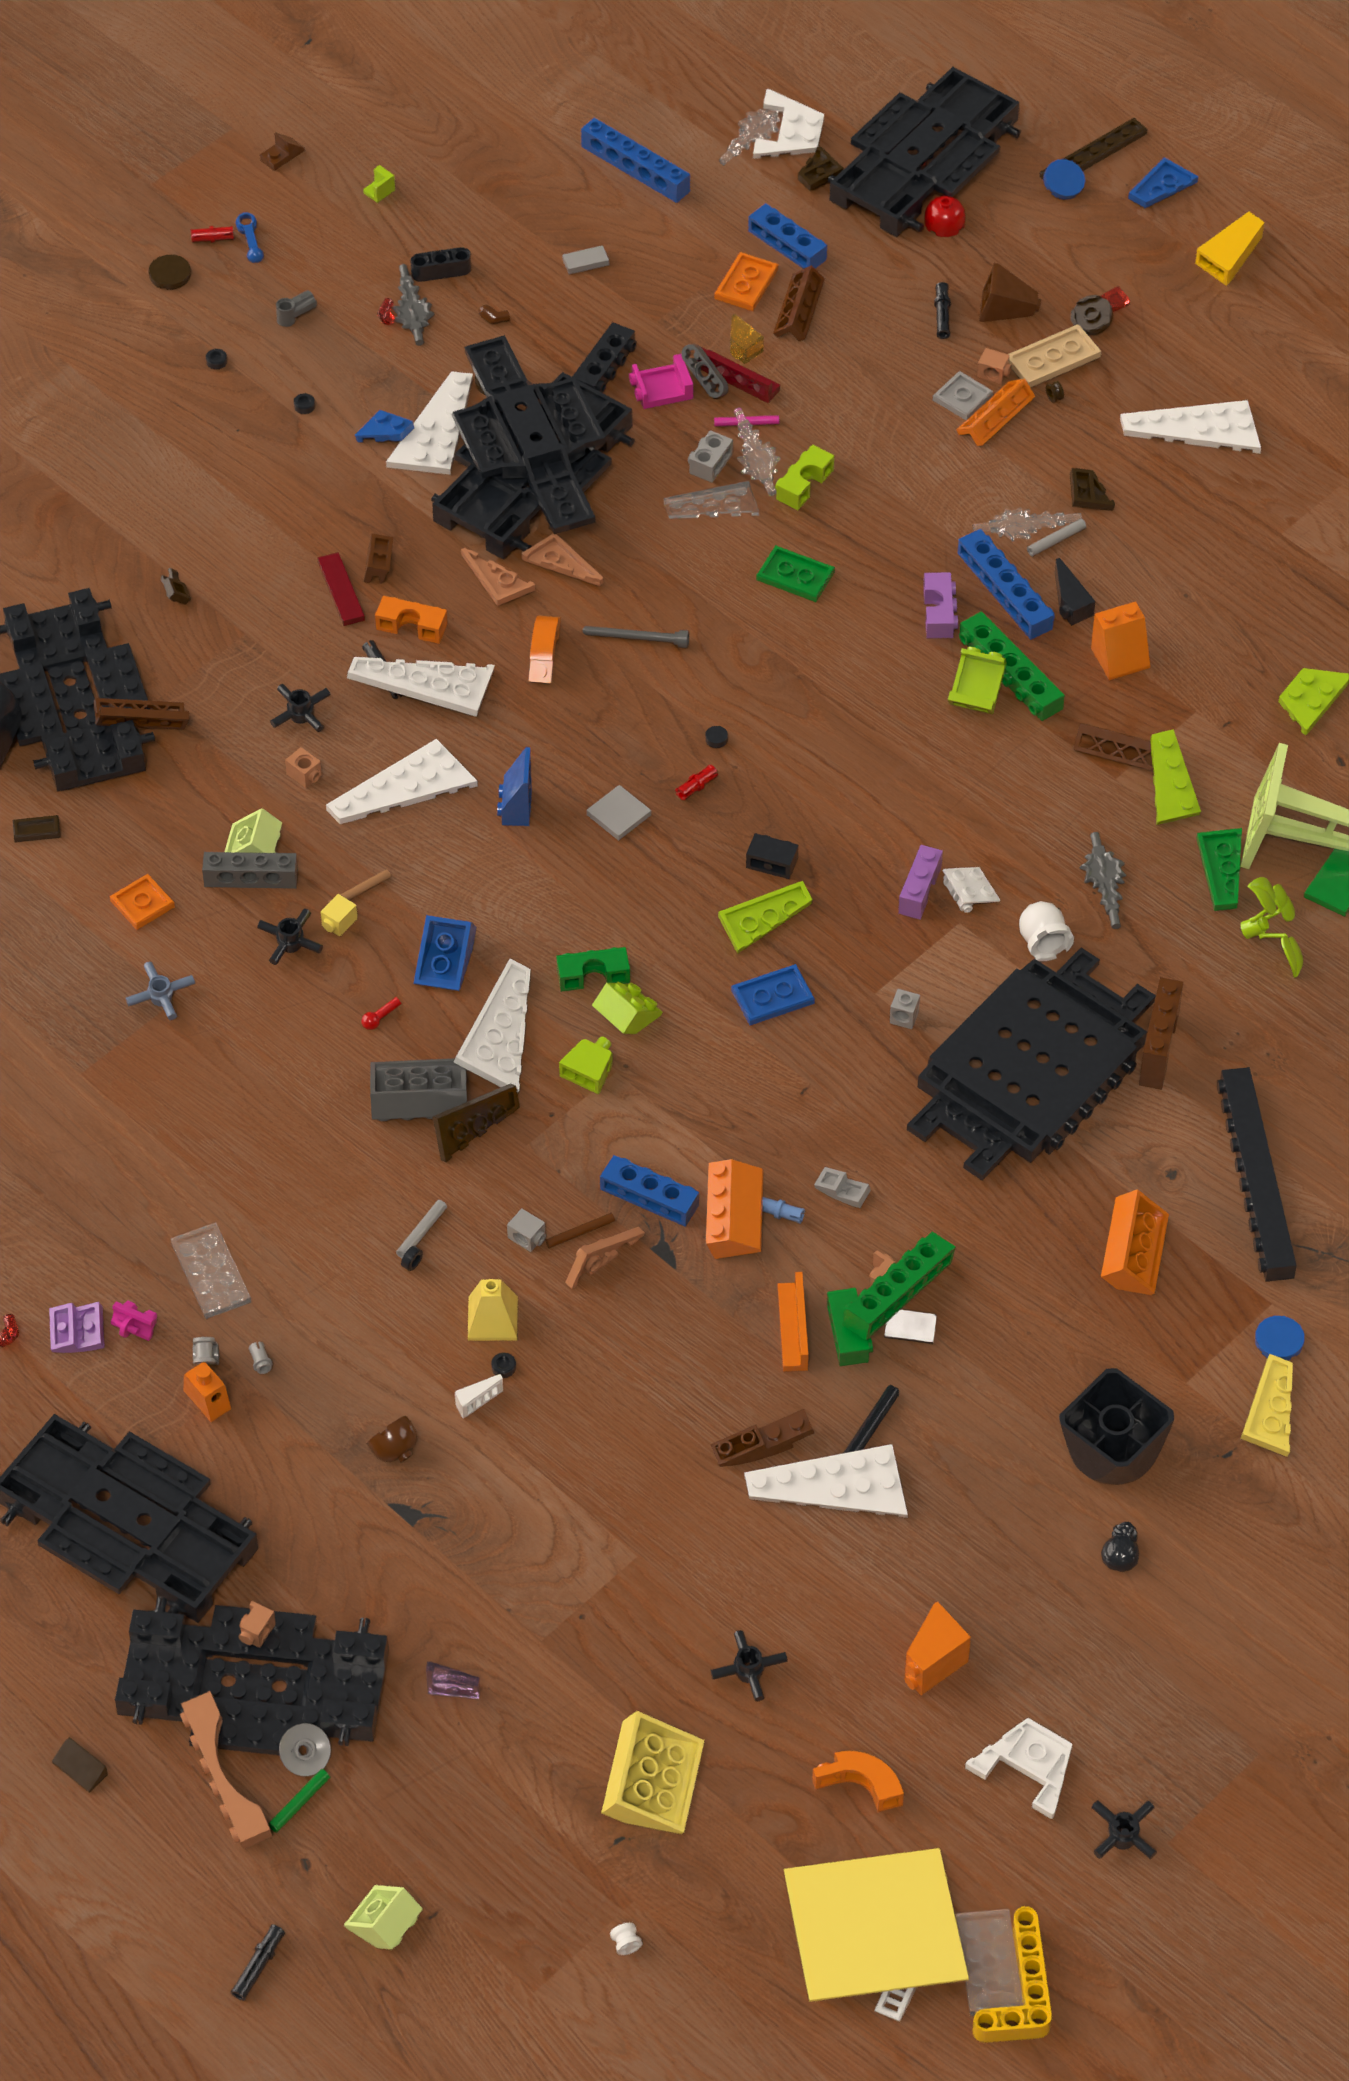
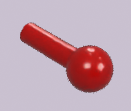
(372, 1019)

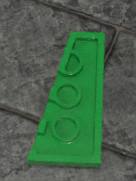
(1221, 864)

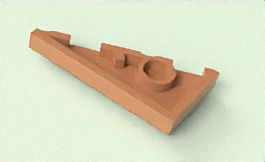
(560, 557)
(498, 582)
(598, 1254)

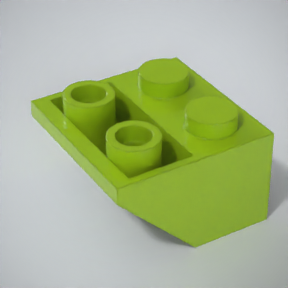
(626, 1007)

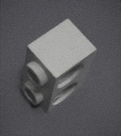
(710, 456)

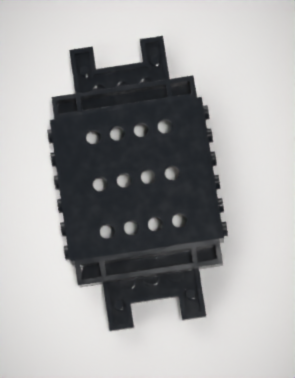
(999, 1121)

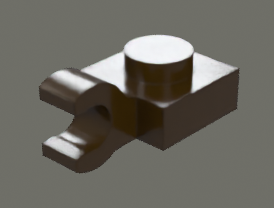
(174, 588)

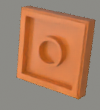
(142, 901)

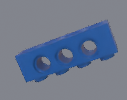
(787, 237)
(636, 1191)

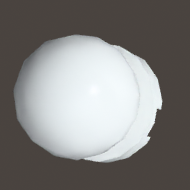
(1045, 930)

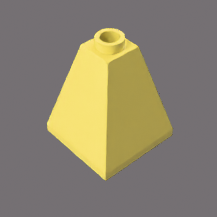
(492, 1312)

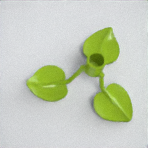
(1257, 925)

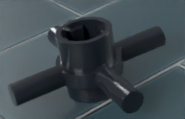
(300, 707)
(289, 936)
(752, 1672)
(1130, 1830)

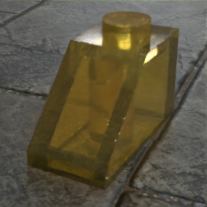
(744, 340)

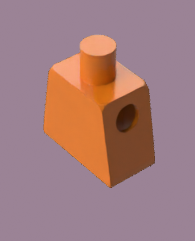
(202, 1385)

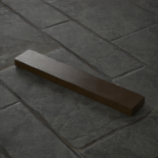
(1106, 145)

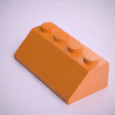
(734, 1208)
(1135, 1243)

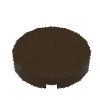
(169, 271)
(1092, 314)

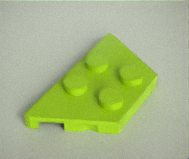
(1312, 695)

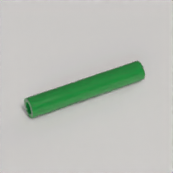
(298, 1800)

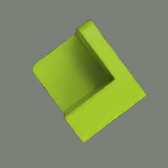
(382, 186)

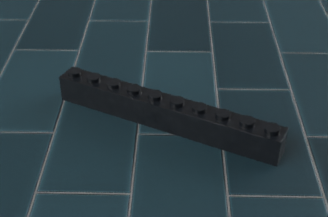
(1257, 1175)

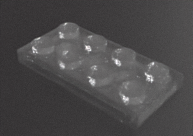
(210, 1270)
(989, 1960)

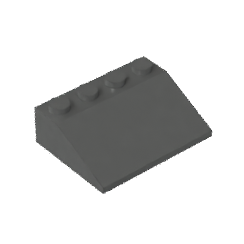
(415, 1088)

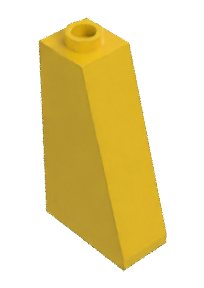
(1230, 248)

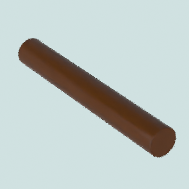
(580, 1230)

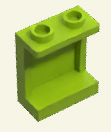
(978, 680)

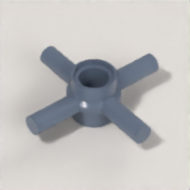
(160, 990)

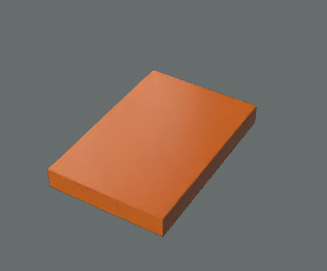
(746, 281)

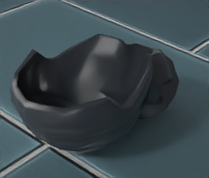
(1121, 1550)

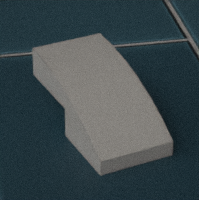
(838, 1186)

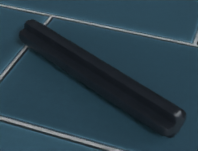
(873, 1419)

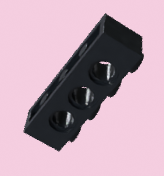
(606, 357)

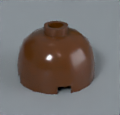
(395, 1441)

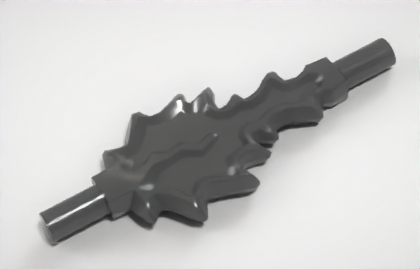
(412, 311)
(1105, 873)

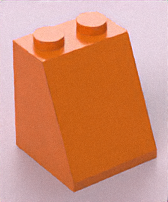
(1121, 640)
(936, 1651)

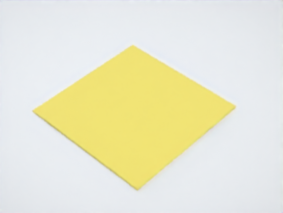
(875, 1924)

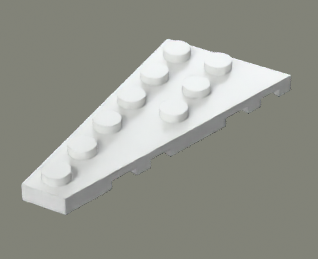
(1199, 425)
(435, 435)
(430, 681)
(407, 782)
(497, 1036)
(845, 1481)

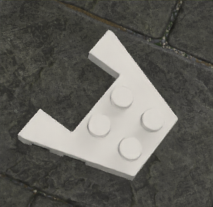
(798, 131)
(1034, 1753)

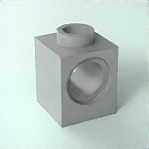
(904, 1009)
(526, 1230)

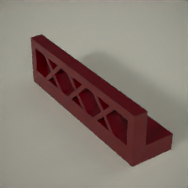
(742, 377)

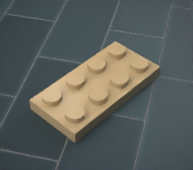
(1054, 355)

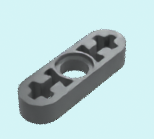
(713, 372)

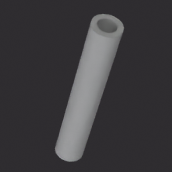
(1056, 537)
(422, 1228)

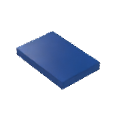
(772, 994)

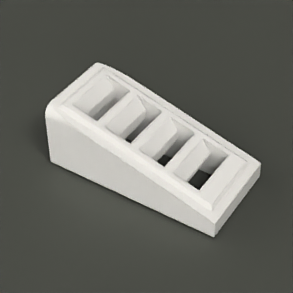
(476, 1395)
(902, 2005)

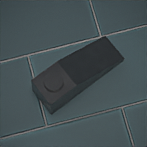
(1073, 598)

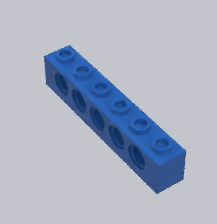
(635, 160)
(1006, 584)

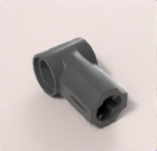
(289, 309)

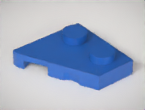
(385, 427)

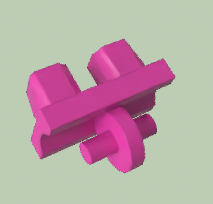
(132, 1321)

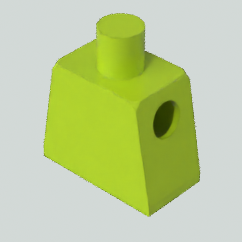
(588, 1064)

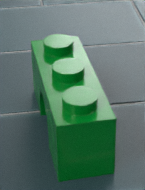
(610, 963)

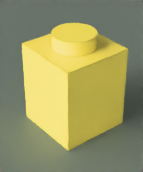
(338, 915)

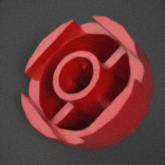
(944, 216)

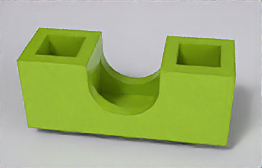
(794, 487)

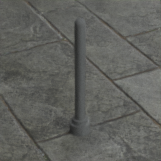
(679, 638)

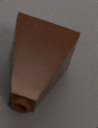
(1007, 297)

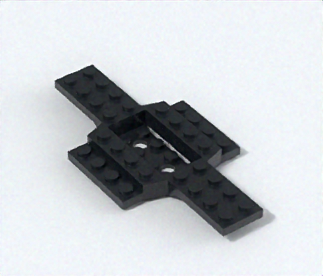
(553, 412)

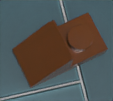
(282, 152)

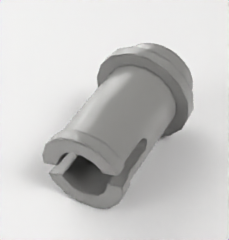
(262, 1363)

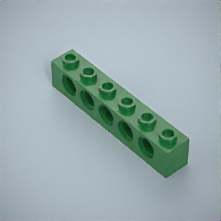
(1020, 672)
(898, 1285)

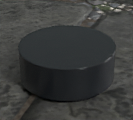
(216, 359)
(304, 403)
(716, 736)
(411, 1258)
(503, 1364)

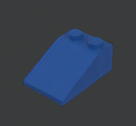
(516, 792)
(444, 952)

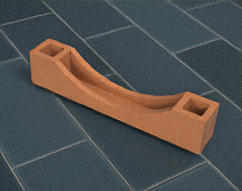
(247, 1817)

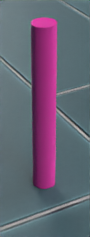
(754, 420)

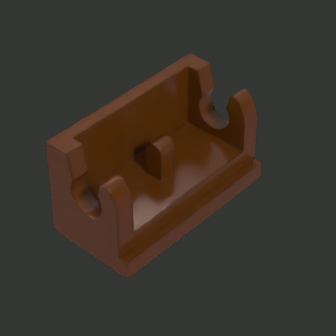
(378, 557)

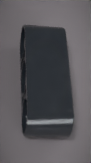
(440, 264)

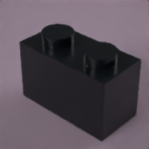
(772, 856)

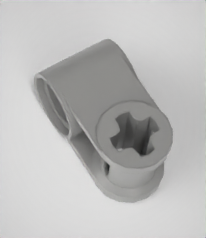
(205, 1350)

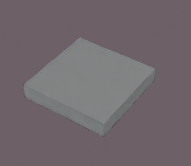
(962, 395)
(618, 812)

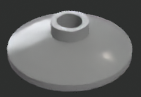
(317, 1749)

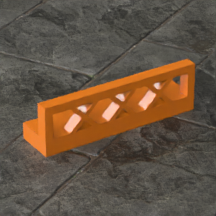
(997, 411)
(793, 1325)

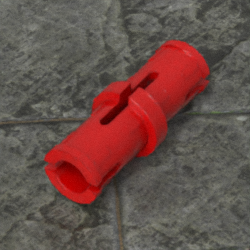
(212, 234)
(696, 782)

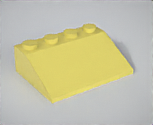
(652, 1774)

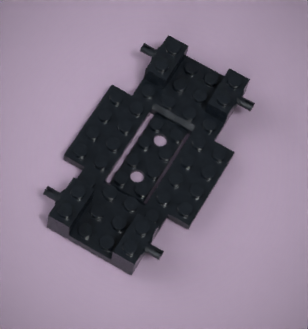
(892, 180)
(501, 507)
(60, 643)
(187, 1539)
(335, 1692)

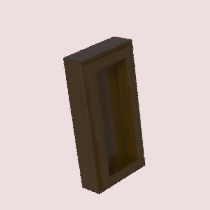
(36, 828)

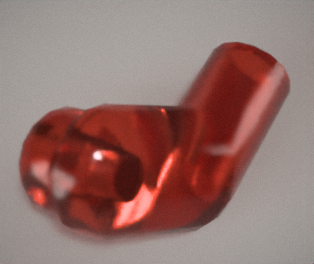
(384, 313)
(10, 1332)

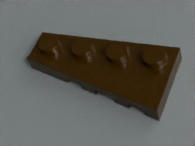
(471, 1119)

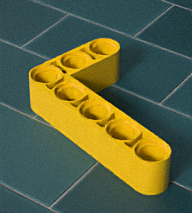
(1030, 1985)

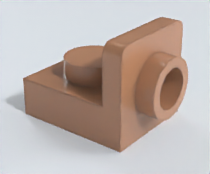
(881, 1263)

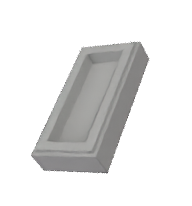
(585, 259)

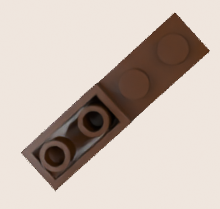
(764, 1442)

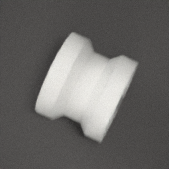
(626, 1938)

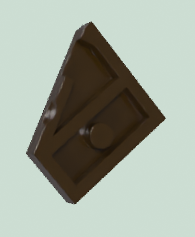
(818, 169)
(1088, 491)

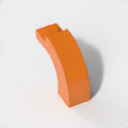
(543, 645)
(863, 1770)

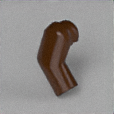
(493, 316)

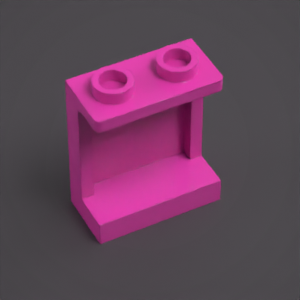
(662, 384)

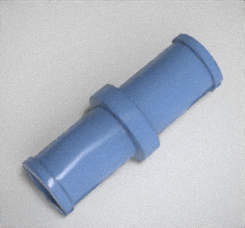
(781, 1209)

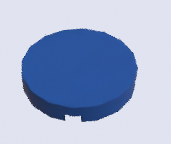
(1064, 179)
(1279, 1337)

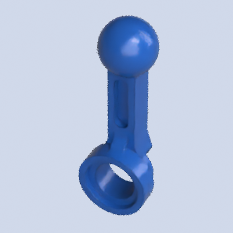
(254, 253)

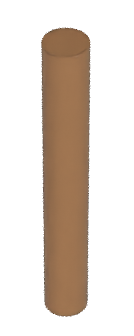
(366, 885)

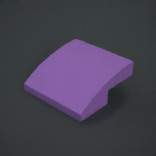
(76, 1328)

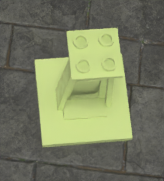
(1274, 793)

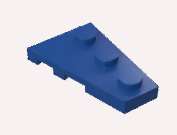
(1161, 183)

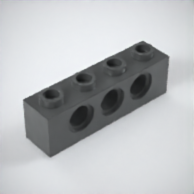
(250, 870)

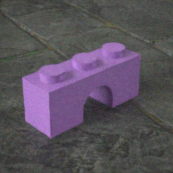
(940, 618)
(917, 885)

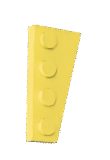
(1270, 1411)

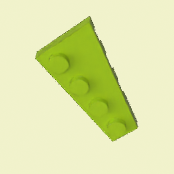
(1173, 787)
(761, 915)

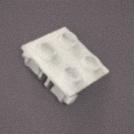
(969, 887)

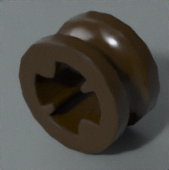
(1054, 391)

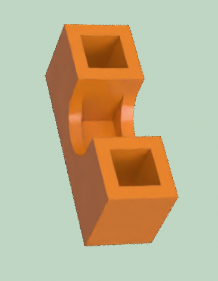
(396, 612)

